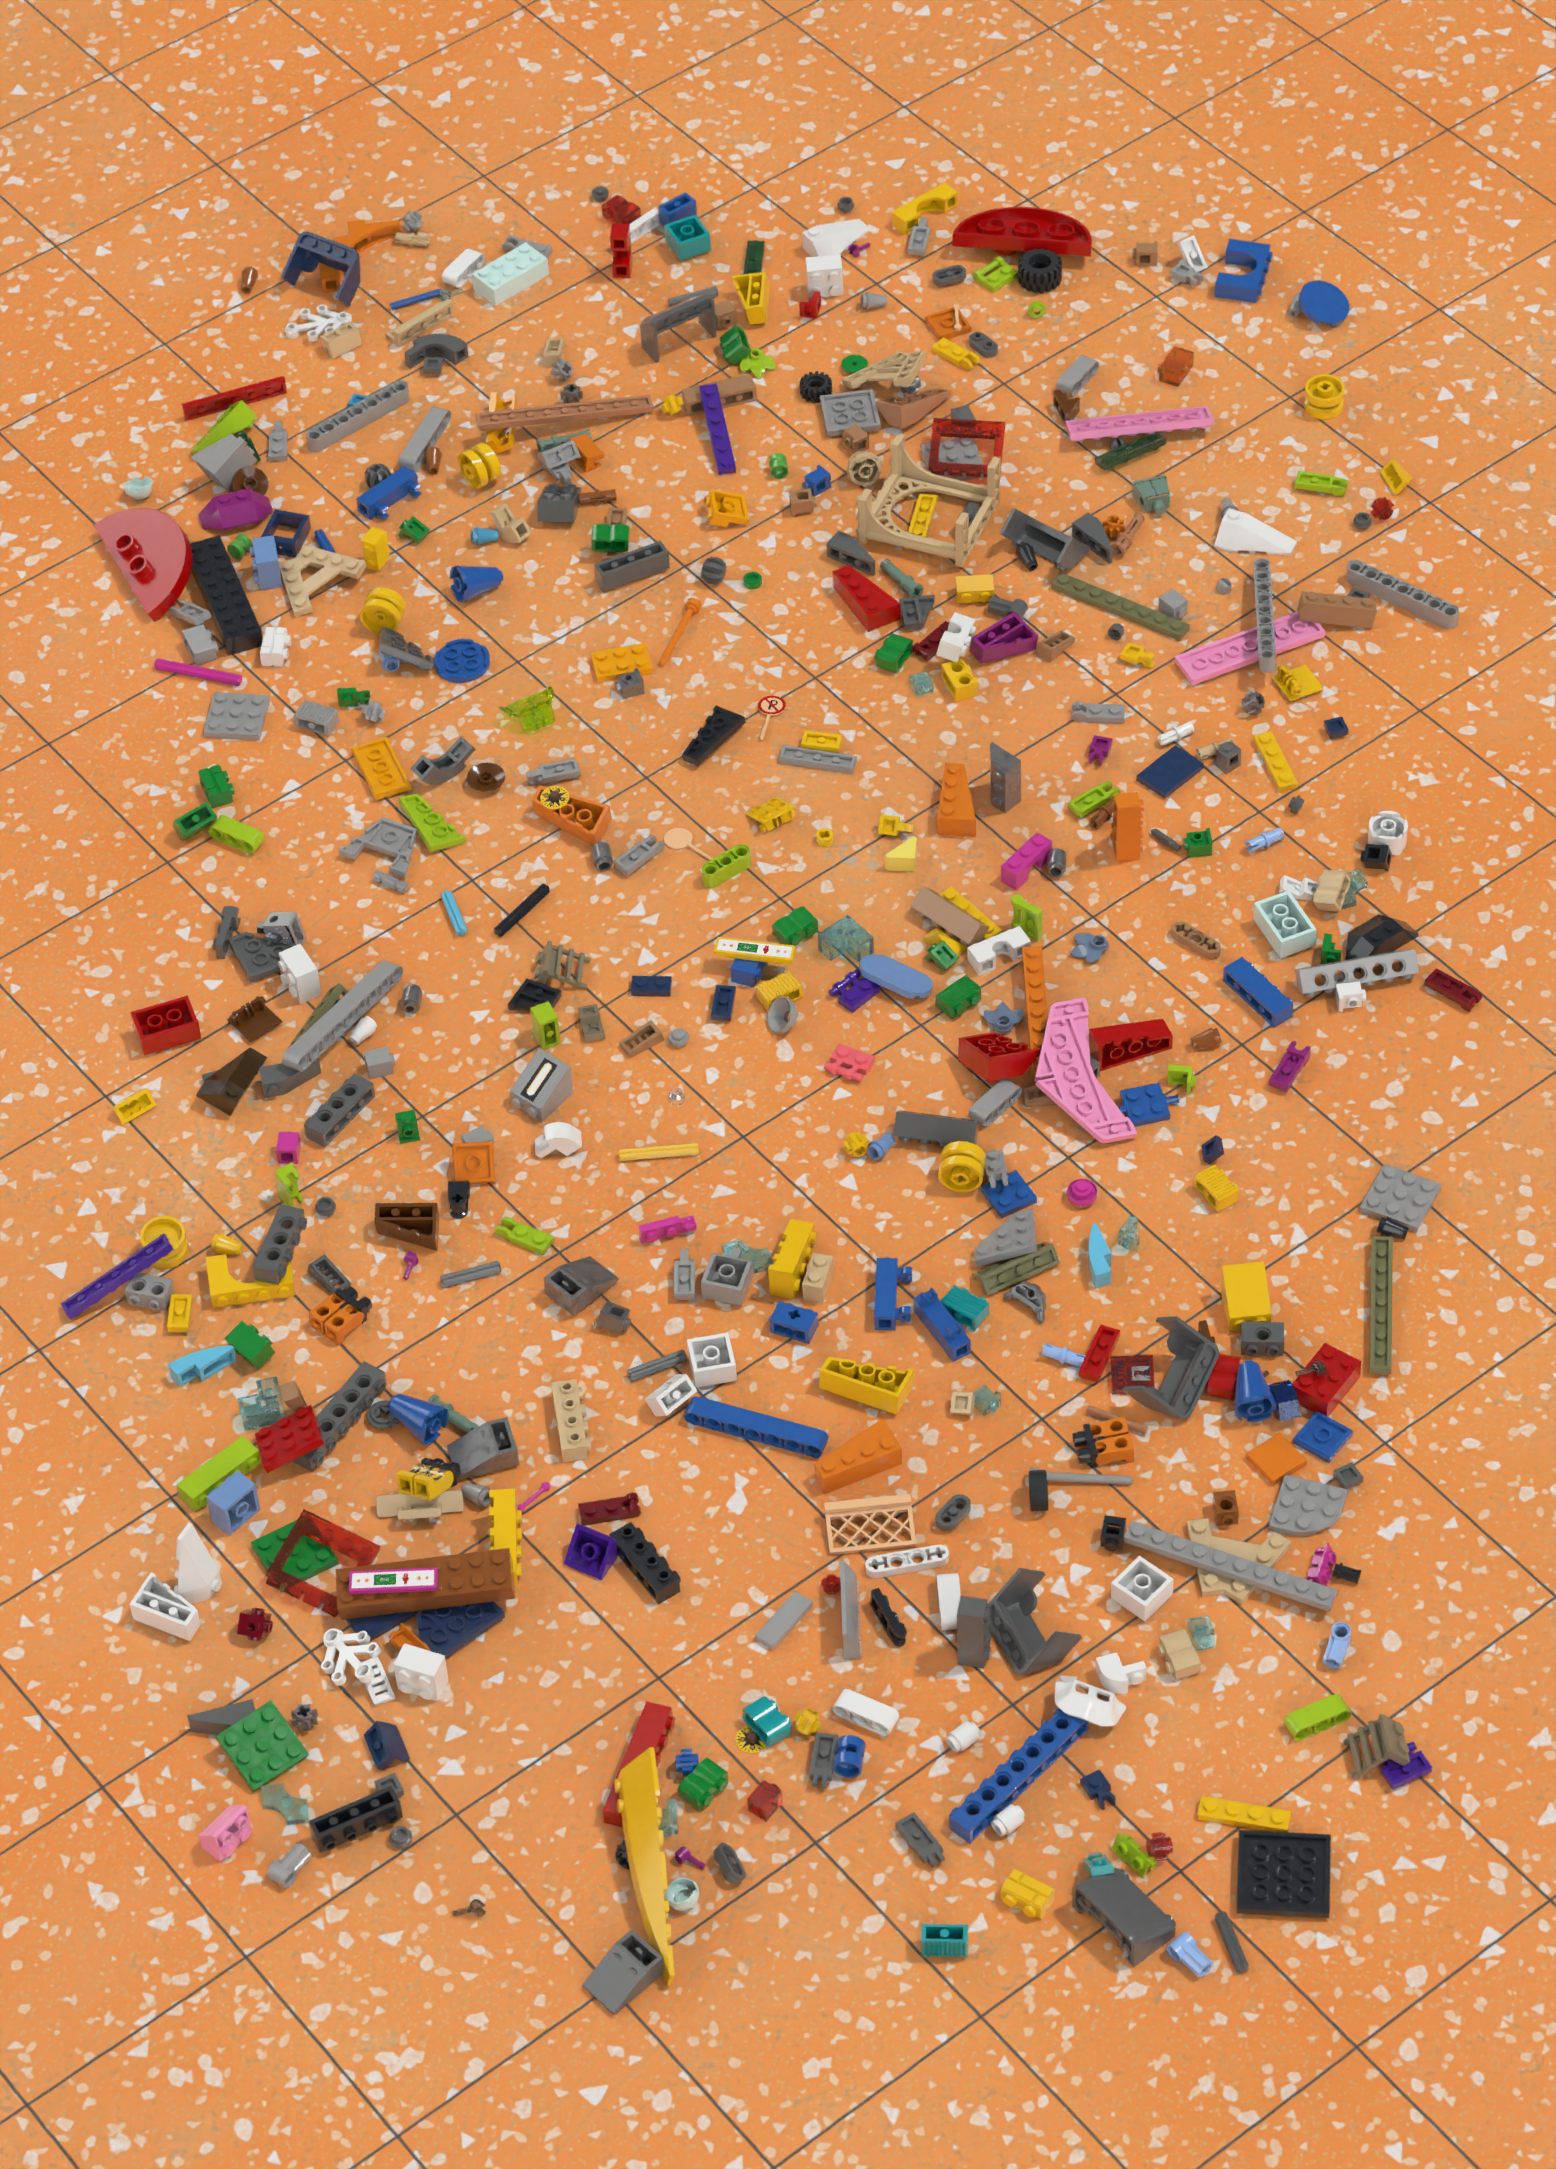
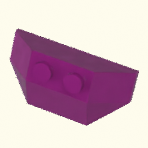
(235, 510)

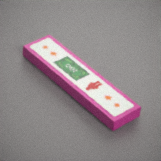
(393, 1581)

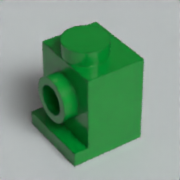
(1198, 843)
(407, 1126)

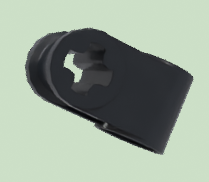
(458, 1198)

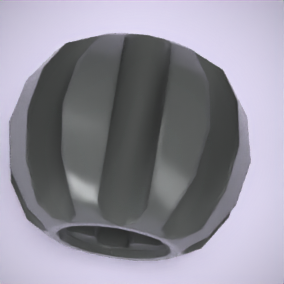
(376, 474)
(713, 570)

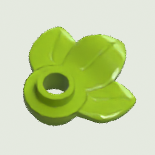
(758, 363)

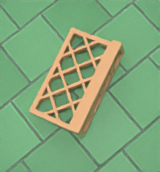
(864, 1508)

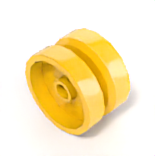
(1324, 397)
(479, 465)
(382, 608)
(961, 1166)
(175, 1233)

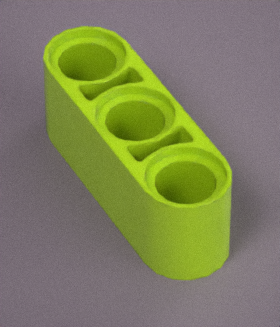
(236, 834)
(726, 866)
(1317, 1717)

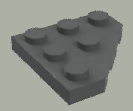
(393, 644)
(257, 955)

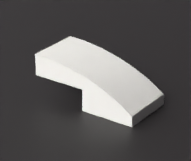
(1299, 889)

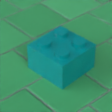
(687, 237)

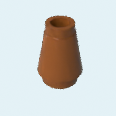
(248, 279)
(433, 459)
(1206, 1039)

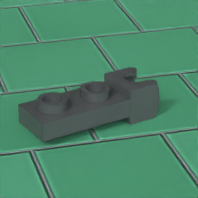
(225, 930)

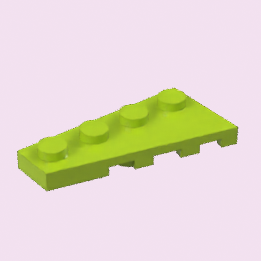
(430, 825)

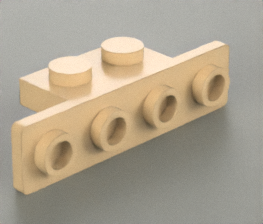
(411, 1507)

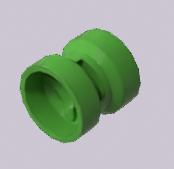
(778, 466)
(240, 546)

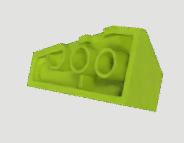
(231, 421)

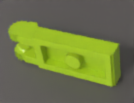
(1321, 483)
(1093, 799)
(525, 1236)

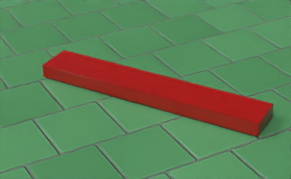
(224, 400)

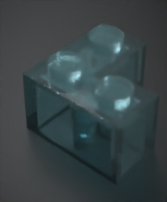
(845, 937)
(264, 1407)

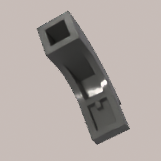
(436, 345)
(445, 767)

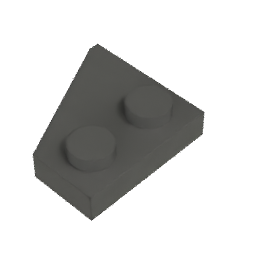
(916, 611)

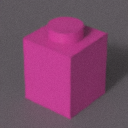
(288, 1147)

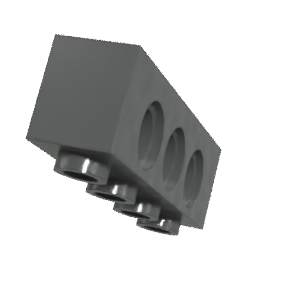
(339, 1110)
(279, 1244)

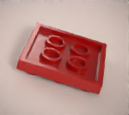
(289, 1438)

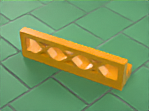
(495, 436)

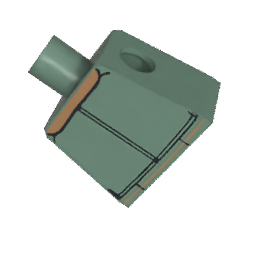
(1152, 494)

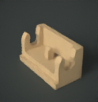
(341, 340)

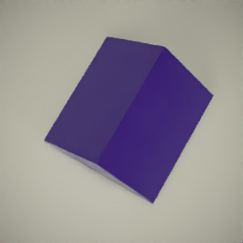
(591, 1552)

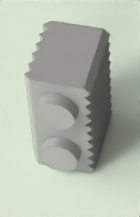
(199, 644)
(316, 718)

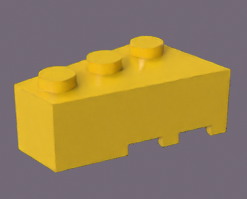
(753, 294)

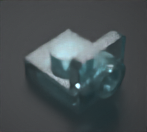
(921, 683)
(1128, 1234)
(986, 1400)
(1201, 1632)
(669, 1823)

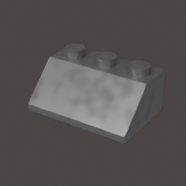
(1004, 778)

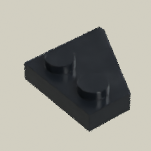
(532, 994)

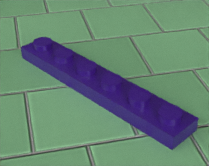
(717, 429)
(117, 1276)

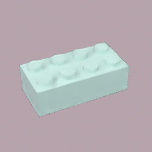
(510, 274)

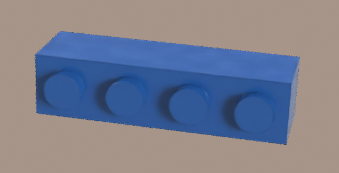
(1258, 992)

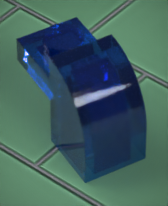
(1285, 1400)

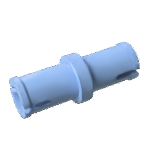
(1264, 839)
(1063, 1355)

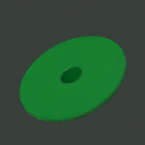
(854, 363)

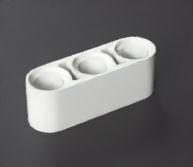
(462, 268)
(948, 1598)
(865, 1712)

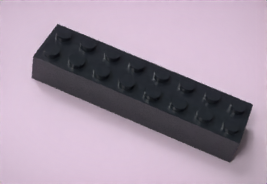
(225, 596)

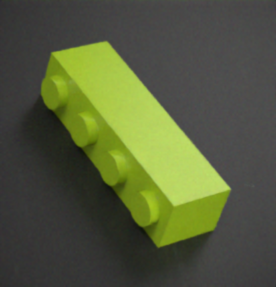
(238, 1456)

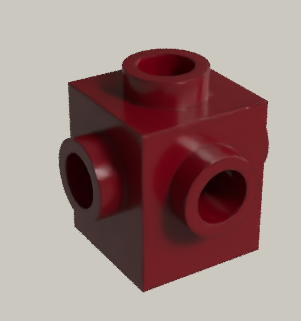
(254, 1624)

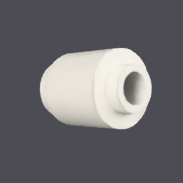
(963, 1736)
(1008, 1820)

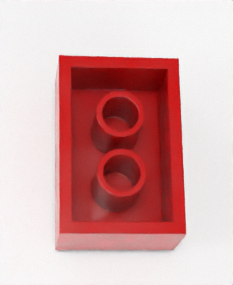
(166, 1025)
(1327, 1391)

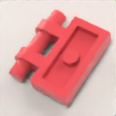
(853, 1060)

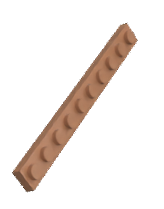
(564, 412)

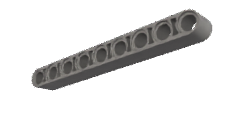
(1264, 615)
(342, 1016)

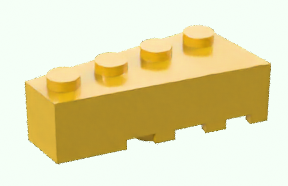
(791, 1259)
(866, 1383)

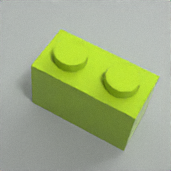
(545, 1025)

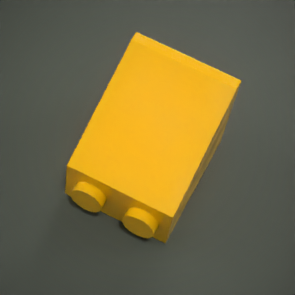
(1245, 1294)

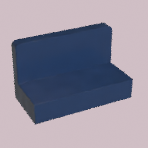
(385, 1744)

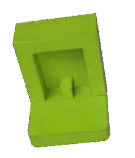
(1182, 1076)

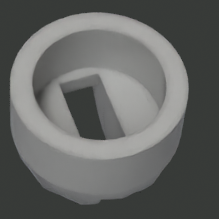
(1223, 586)

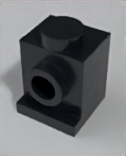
(1375, 851)
(1113, 1537)

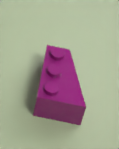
(1003, 639)

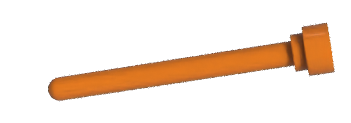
(692, 606)

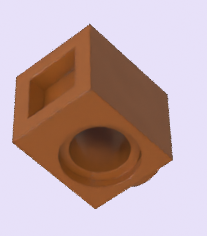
(1225, 1508)

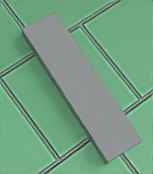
(817, 759)

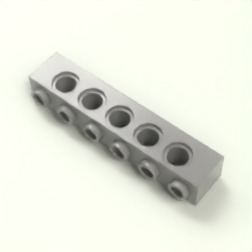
(1406, 958)

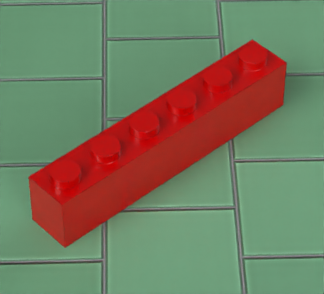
(649, 1732)

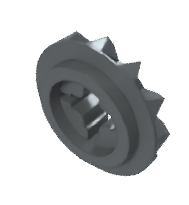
(374, 1415)

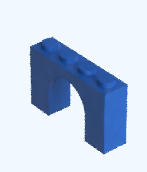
(1246, 286)

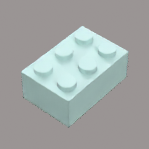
(1284, 924)

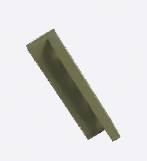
(324, 1006)
(1016, 1269)

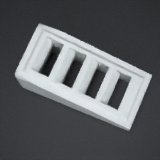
(382, 1678)

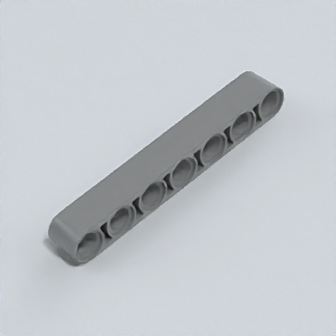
(357, 416)
(1402, 594)

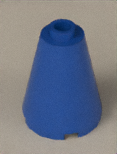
(473, 581)
(1252, 1393)
(419, 1416)

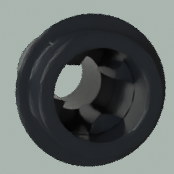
(1027, 555)
(1391, 1228)

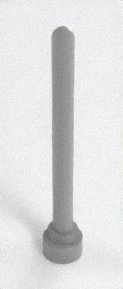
(1087, 1478)

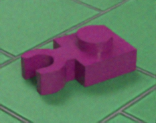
(1099, 747)

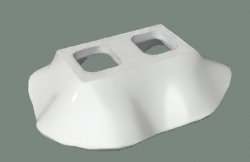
(1087, 1705)

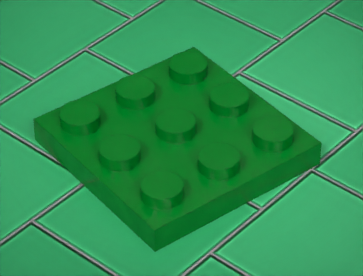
(306, 1560)
(262, 1746)

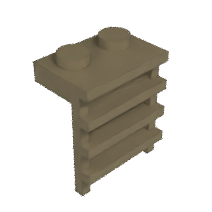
(550, 961)
(1387, 1742)

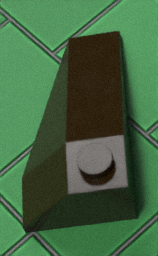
(230, 1083)

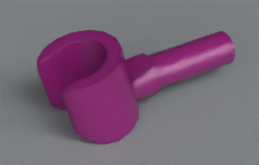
(856, 250)
(412, 1260)
(684, 1854)

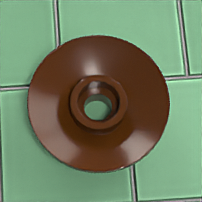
(251, 476)
(486, 777)

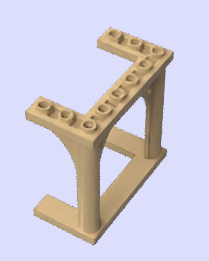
(909, 473)

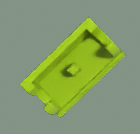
(287, 1184)

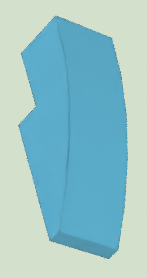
(1099, 1258)
(201, 1364)

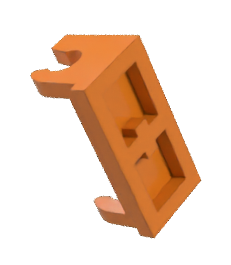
(588, 451)

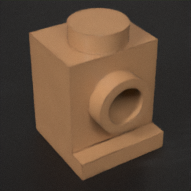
(1146, 254)
(856, 438)
(801, 501)

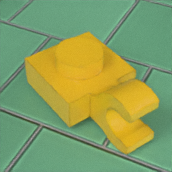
(1135, 653)
(891, 825)

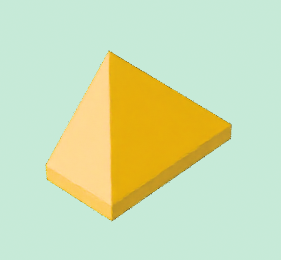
(1395, 476)
(938, 935)
(134, 1105)

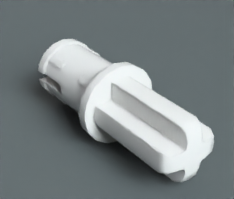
(1176, 733)

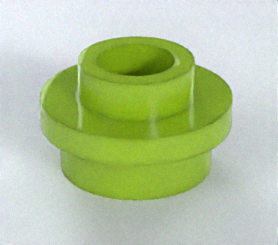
(1036, 305)

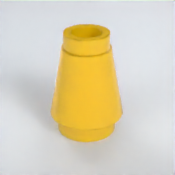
(226, 1245)

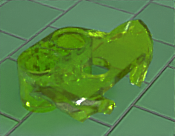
(533, 715)

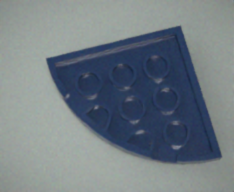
(453, 1627)

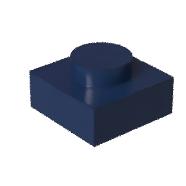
(1336, 727)
(1212, 1149)

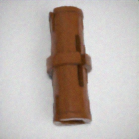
(608, 495)
(1104, 813)

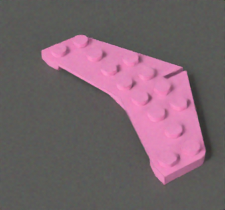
(1068, 1078)

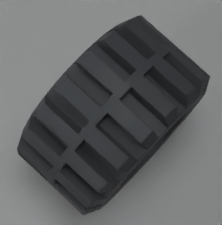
(1040, 270)

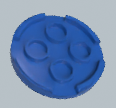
(1323, 303)
(462, 661)

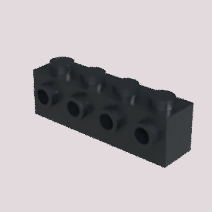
(645, 1563)
(355, 1819)

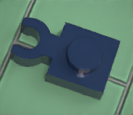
(1097, 1787)

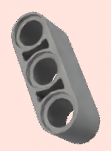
(1077, 375)
(995, 1102)

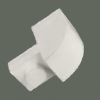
(560, 1137)
(1117, 1677)

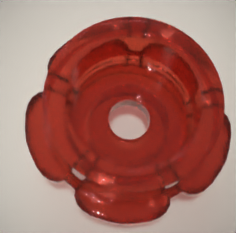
(831, 1589)

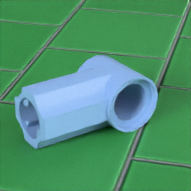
(1337, 1645)
(1185, 1950)

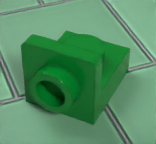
(414, 529)
(1329, 953)
(942, 955)

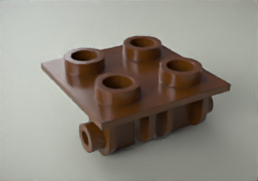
(254, 1019)

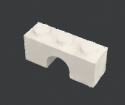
(957, 637)
(983, 954)

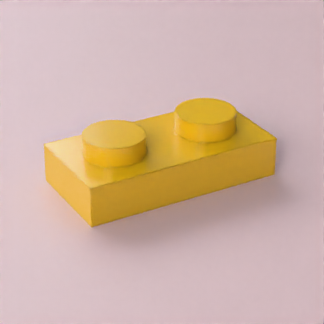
(821, 741)
(179, 1313)

